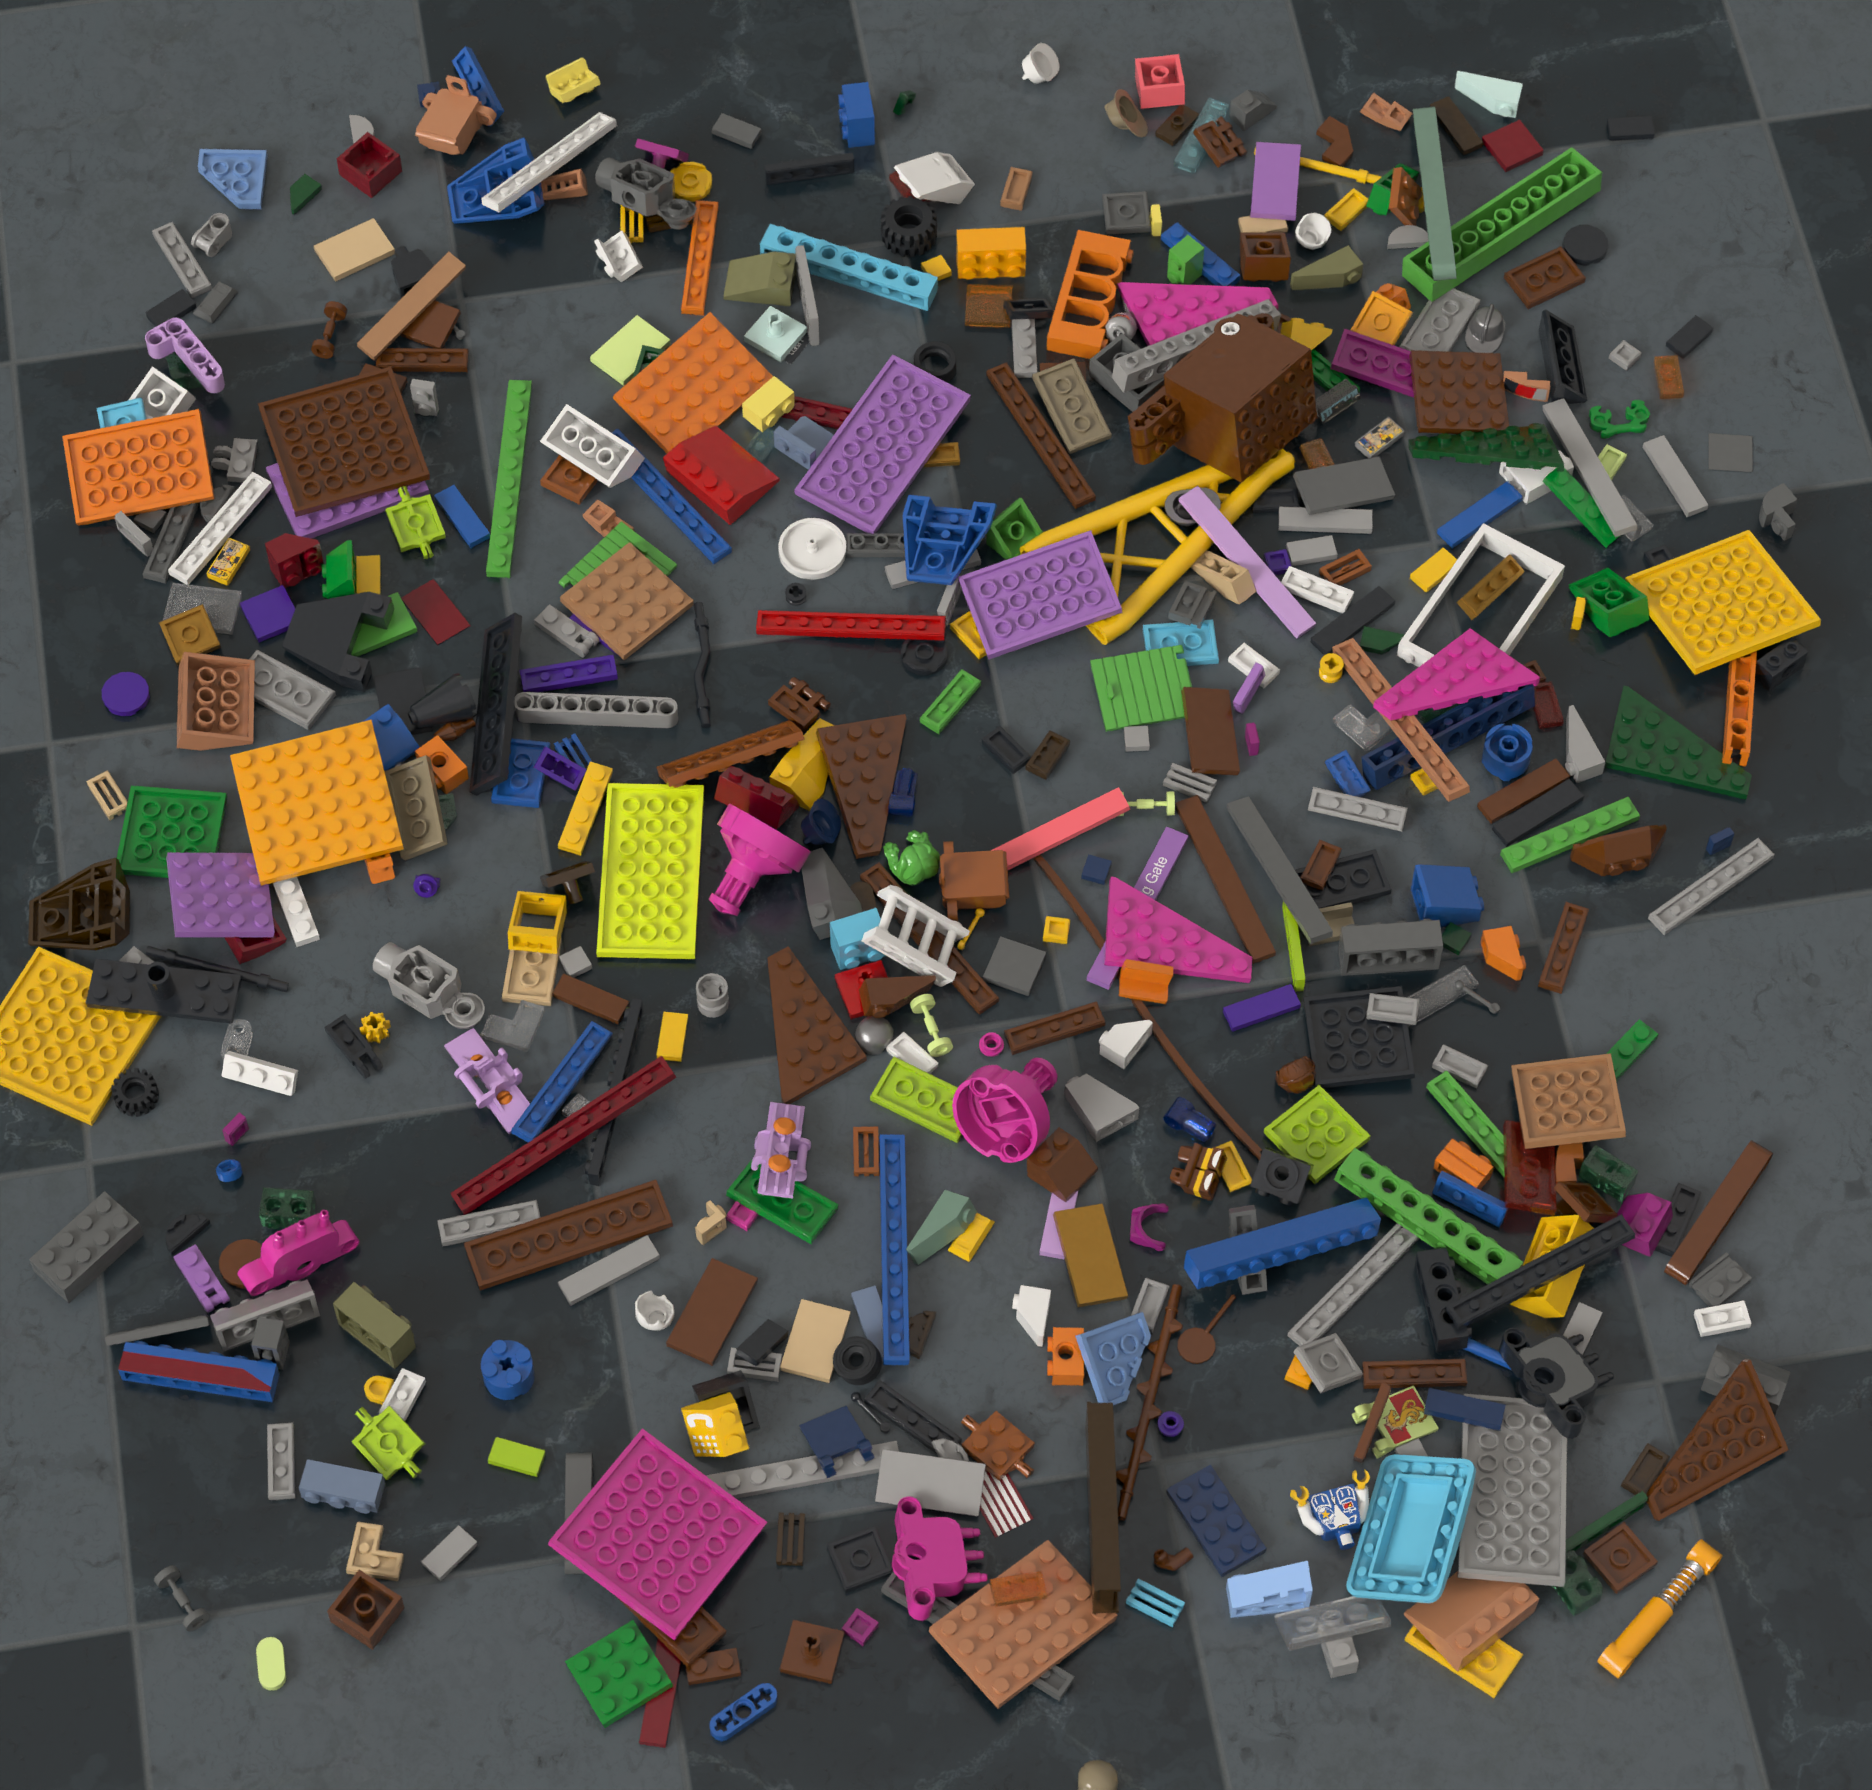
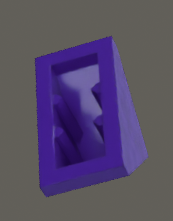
(559, 768)

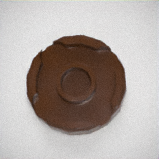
(235, 1257)

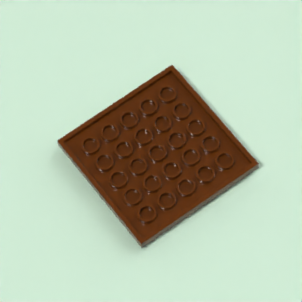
(343, 441)

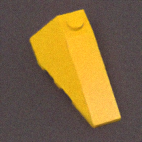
(803, 769)

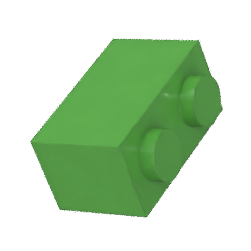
(1185, 261)

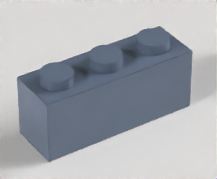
(341, 1486)

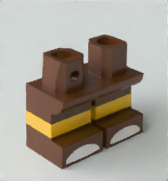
(1201, 1172)

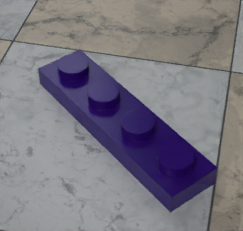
(569, 674)

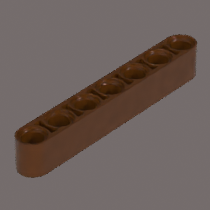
(1718, 1212)

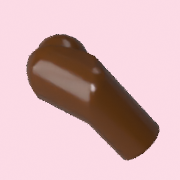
(1172, 1562)

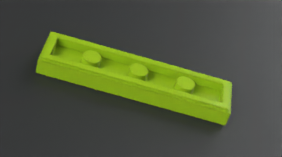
(1294, 949)

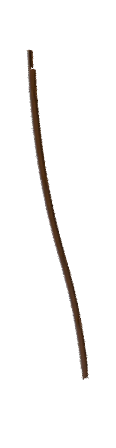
(1159, 1034)

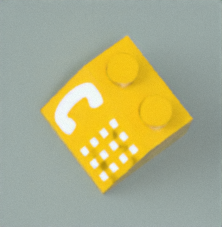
(715, 1427)

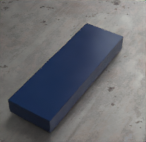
(1464, 1409)

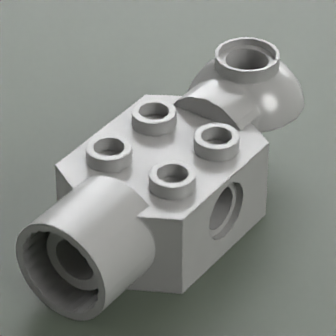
(428, 984)

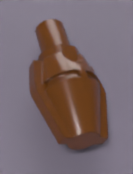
(454, 730)

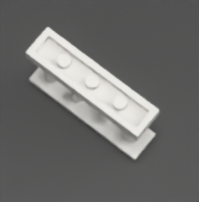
(899, 948)

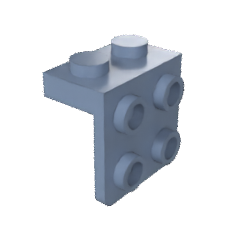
(802, 441)

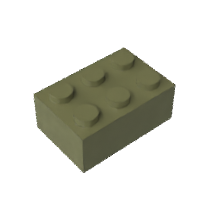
(375, 1324)

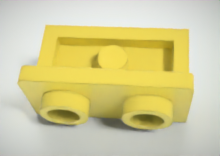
(572, 81)

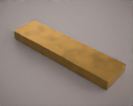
(1490, 587)

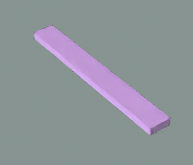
(1240, 553)

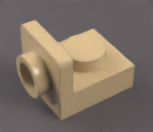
(711, 1226)

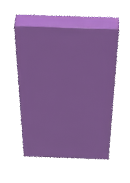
(1275, 181)

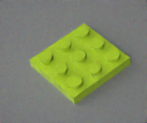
(1317, 1132)

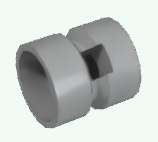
(712, 995)

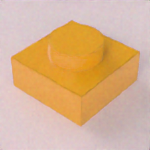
(1297, 1374)

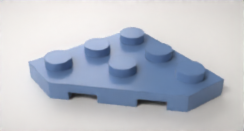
(236, 174)
(1114, 1356)

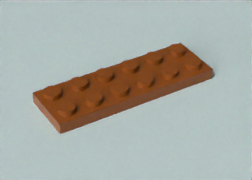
(729, 753)

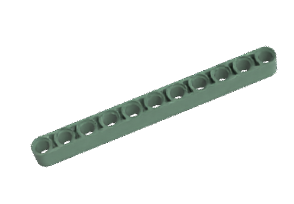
(1434, 194)

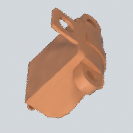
(452, 118)

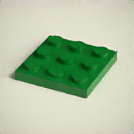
(619, 1673)

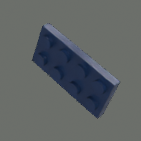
(1216, 1520)

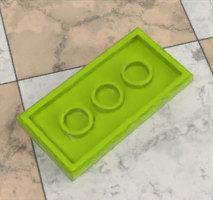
(918, 1098)

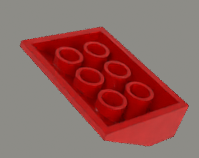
(719, 473)

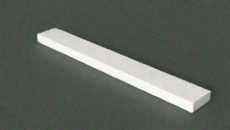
(548, 162)

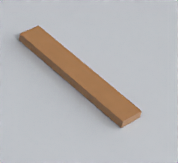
(411, 305)

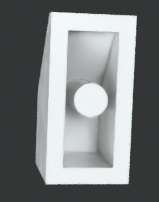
(1124, 1041)
(1032, 1311)

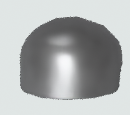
(873, 1035)

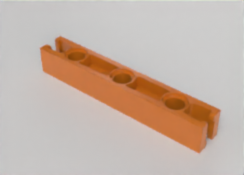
(1739, 708)

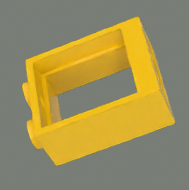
(533, 938)

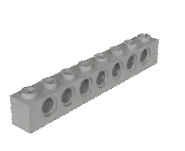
(1155, 360)

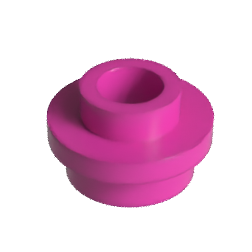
(991, 1038)

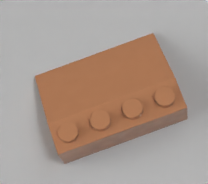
(215, 702)
(1471, 1616)

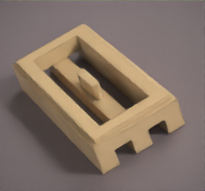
(116, 809)

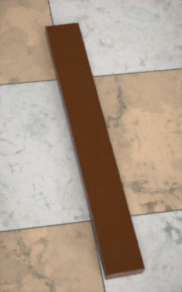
(1041, 435)
(1225, 879)
(967, 980)

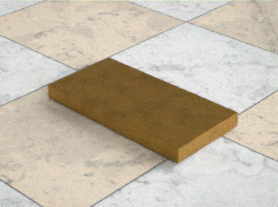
(1090, 1255)

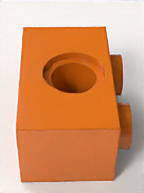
(454, 770)
(1065, 1370)

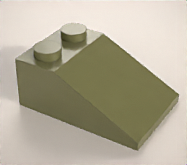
(762, 279)

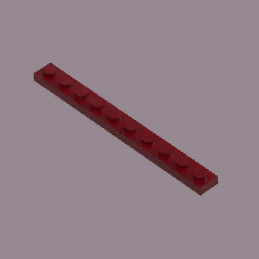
(563, 1135)

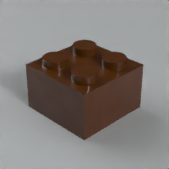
(366, 1609)

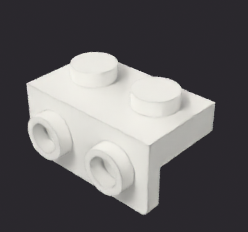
(618, 256)

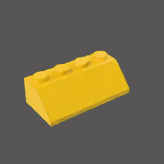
(1553, 1298)

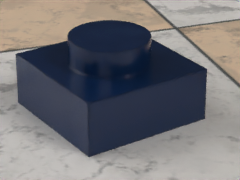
(424, 89)

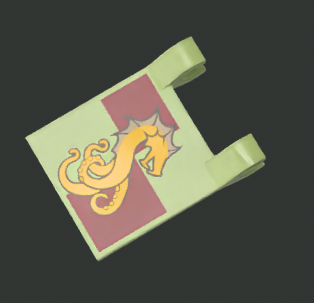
(1400, 1421)

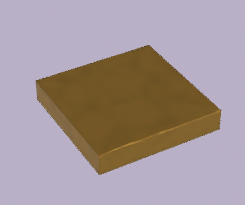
(190, 633)

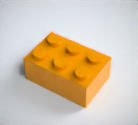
(991, 253)

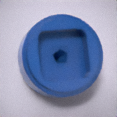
(229, 1170)

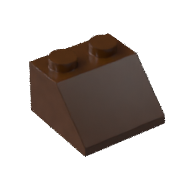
(1264, 256)
(1061, 1165)

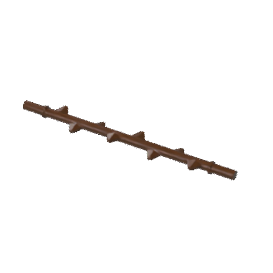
(1149, 1411)

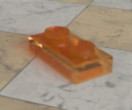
(1668, 377)

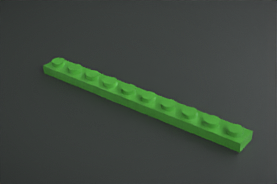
(509, 479)

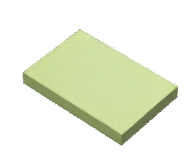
(621, 352)

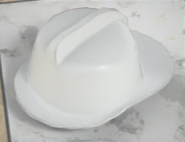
(1040, 64)

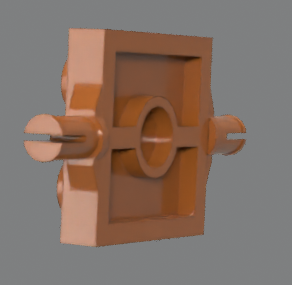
(998, 1445)

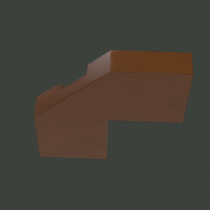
(1341, 146)

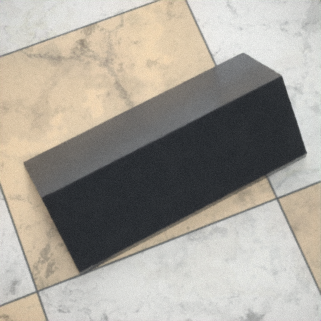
(1561, 359)

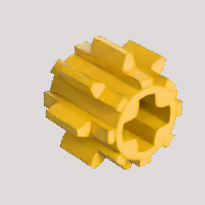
(375, 1034)

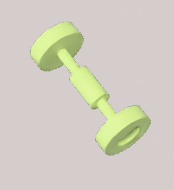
(1150, 803)
(923, 1004)

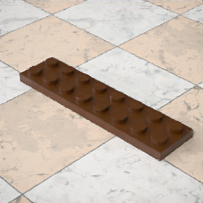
(568, 1234)

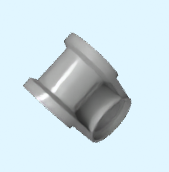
(213, 234)

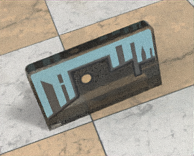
(1336, 400)

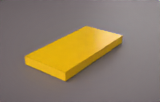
(1485, 1672)

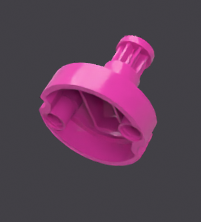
(754, 852)
(1004, 1109)

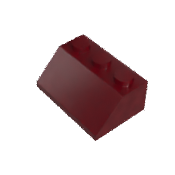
(755, 797)

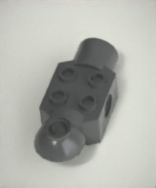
(645, 190)

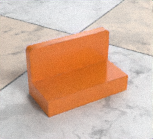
(1145, 981)

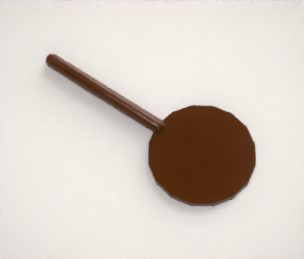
(1198, 1344)

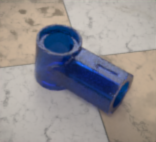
(903, 799)
(1184, 1116)

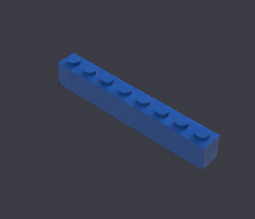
(1281, 1243)

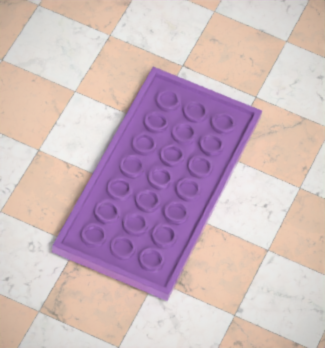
(882, 445)

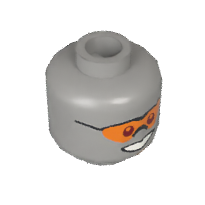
(1120, 324)

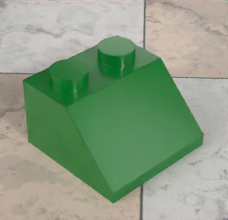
(340, 571)

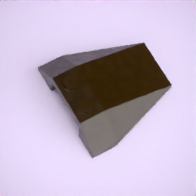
(83, 910)

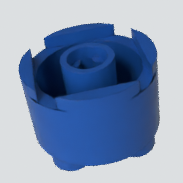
(1507, 751)
(519, 1365)

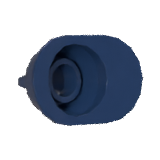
(821, 823)

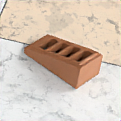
(571, 191)

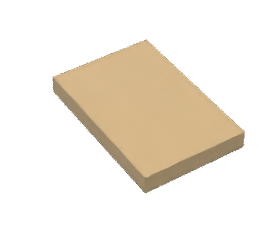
(354, 249)
(530, 977)
(814, 1339)

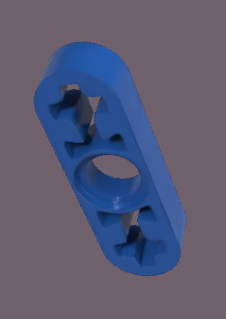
(745, 1700)

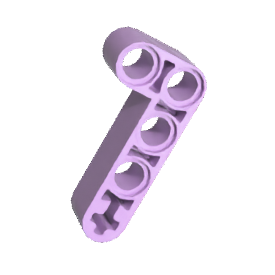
(177, 337)

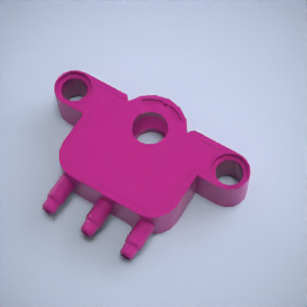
(284, 1251)
(941, 1555)

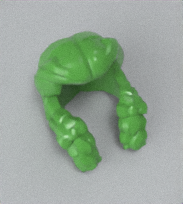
(916, 861)

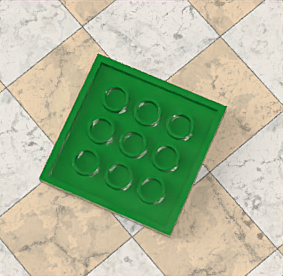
(168, 822)

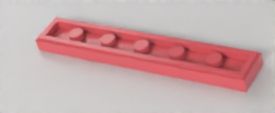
(1064, 828)

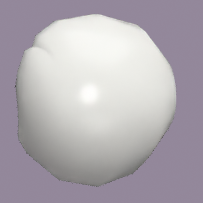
(1313, 231)
(654, 1311)

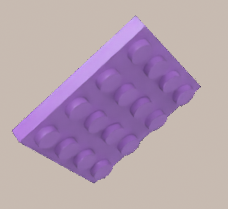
(218, 896)

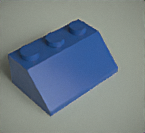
(392, 736)

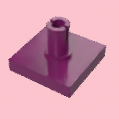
(661, 153)

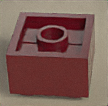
(369, 164)

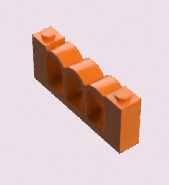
(1098, 251)

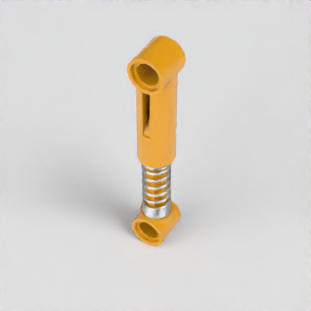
(1622, 1652)

